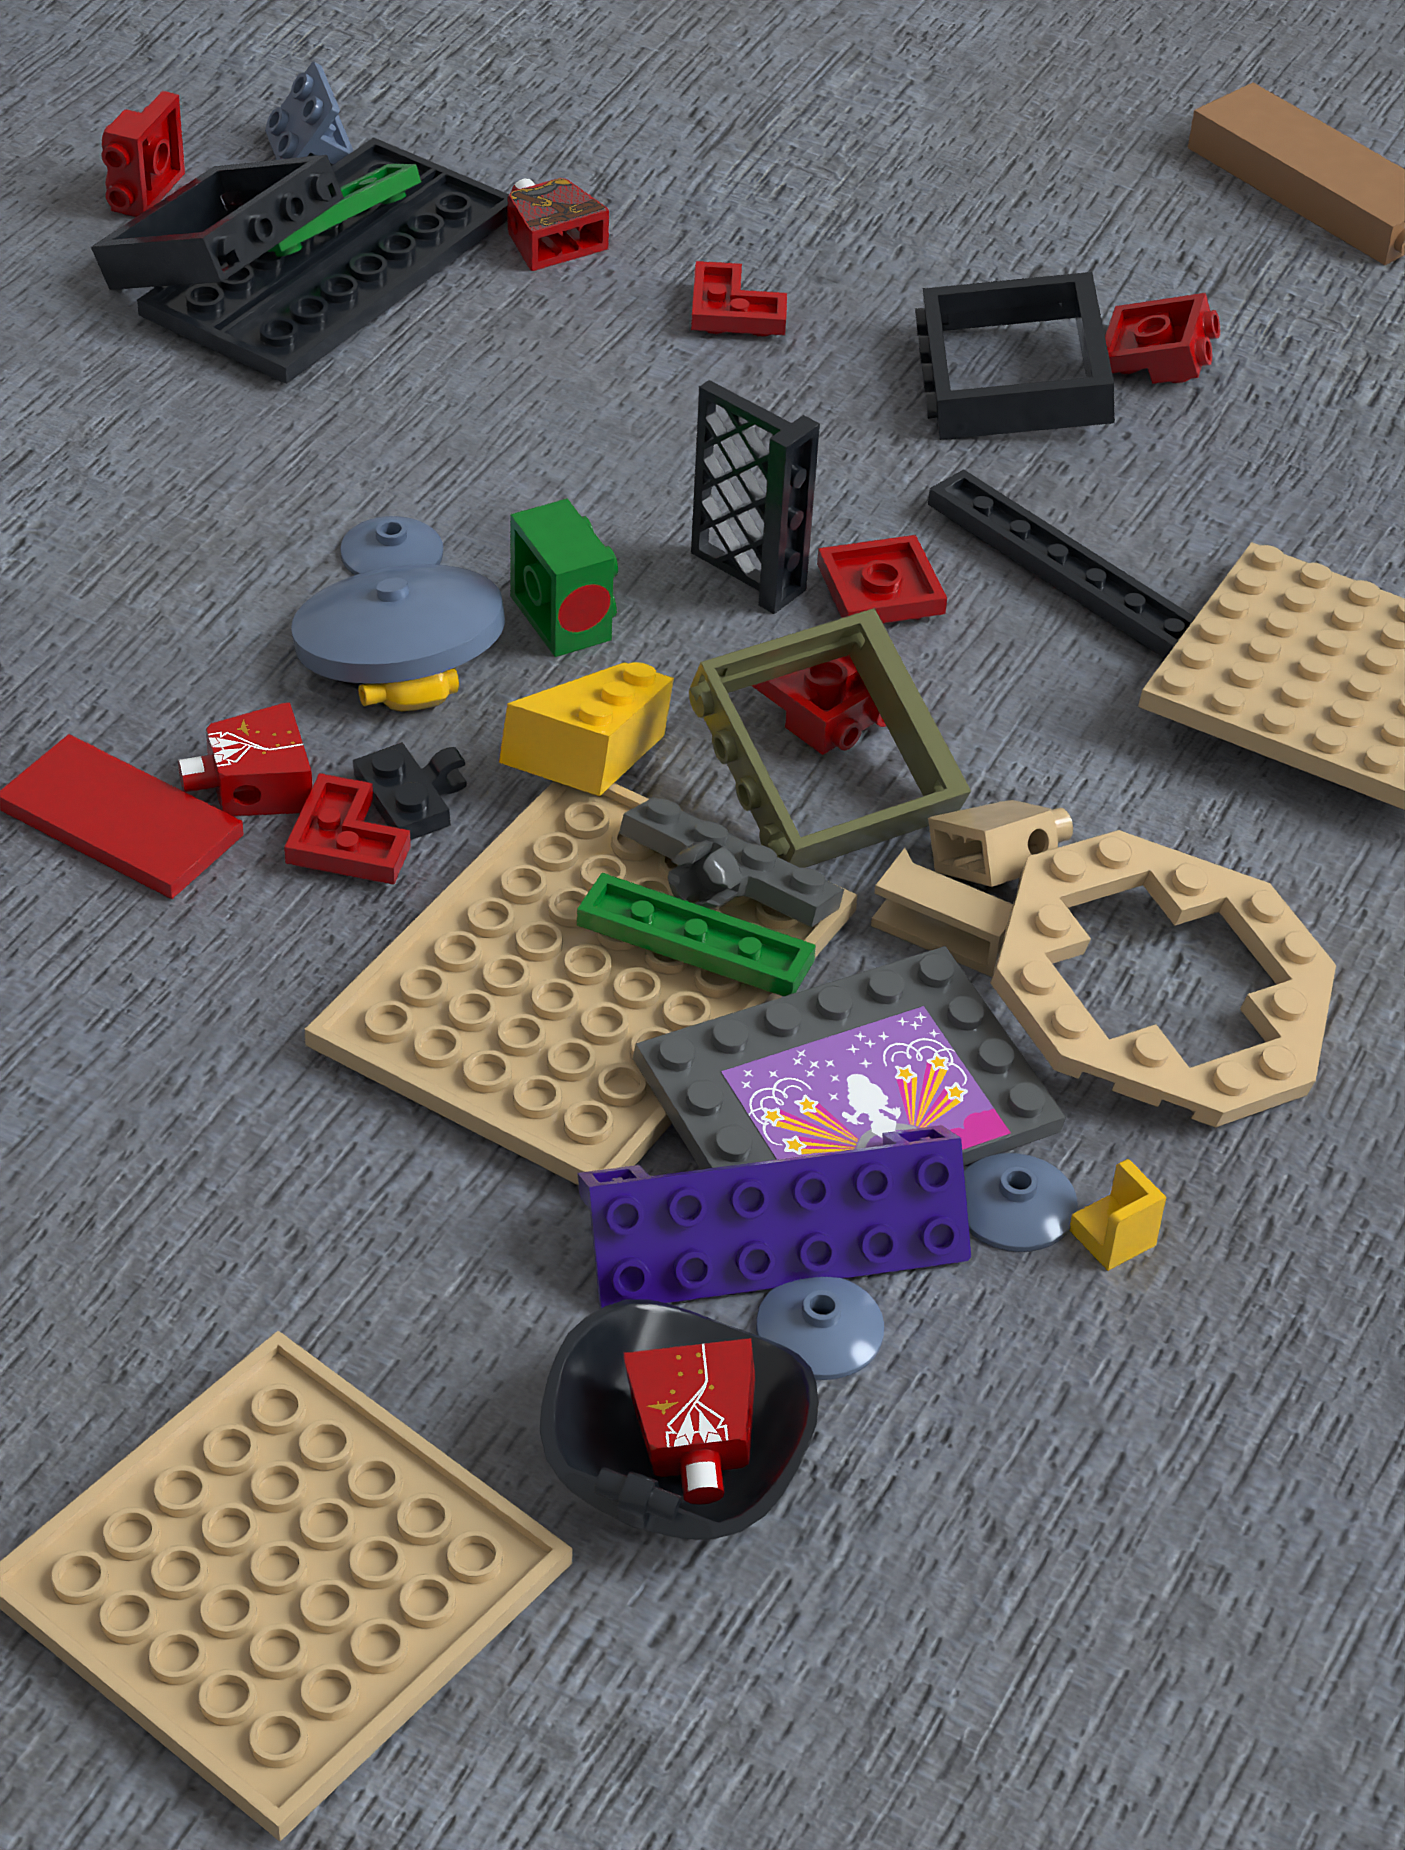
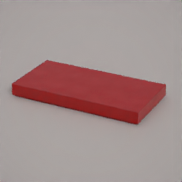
(120, 816)

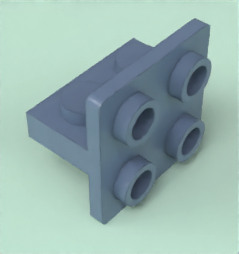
(308, 120)

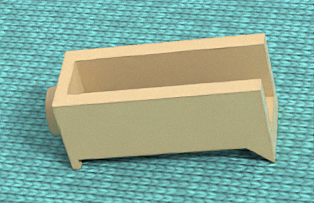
(940, 913)

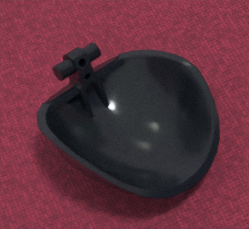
(598, 1444)

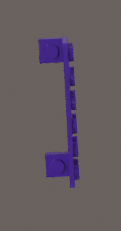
(779, 1219)

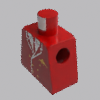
(253, 764)
(695, 1411)

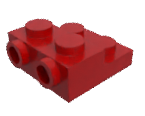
(143, 155)
(1164, 336)
(824, 704)

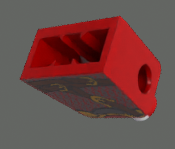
(555, 222)

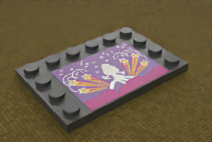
(848, 1064)

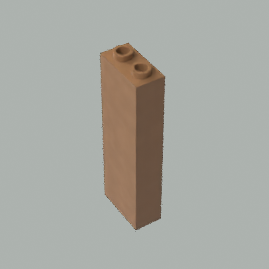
(1306, 168)

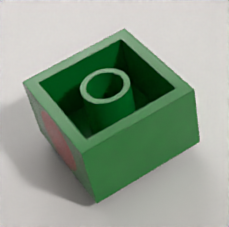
(562, 577)

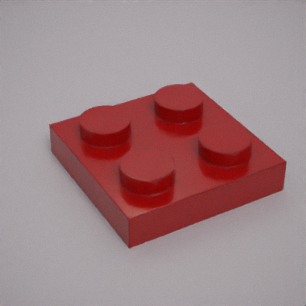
(882, 575)

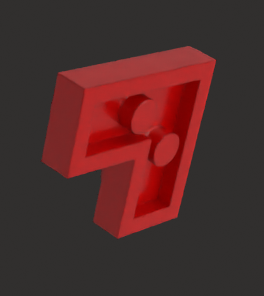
(724, 307)
(337, 840)

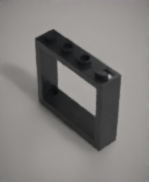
(192, 227)
(1015, 406)

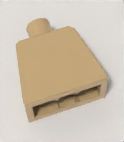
(995, 839)

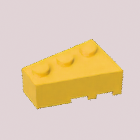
(588, 727)

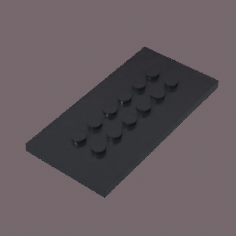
(302, 305)

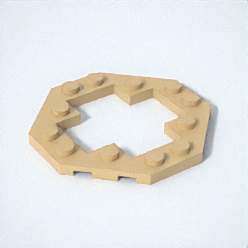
(1145, 1062)

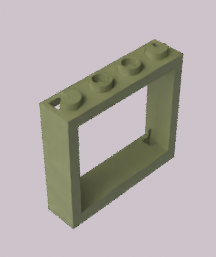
(897, 702)

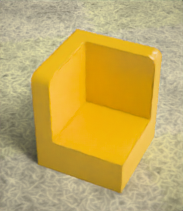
(1123, 1221)

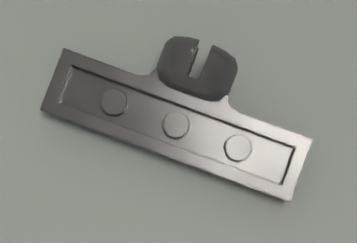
(722, 867)

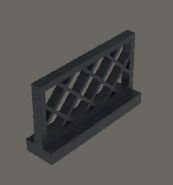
(784, 507)

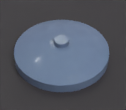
(398, 623)

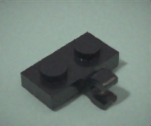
(409, 794)

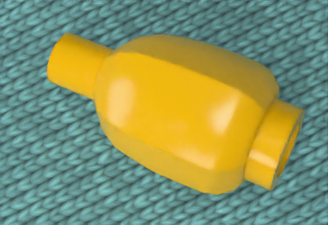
(411, 694)

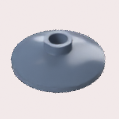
(390, 543)
(1018, 1202)
(830, 1343)

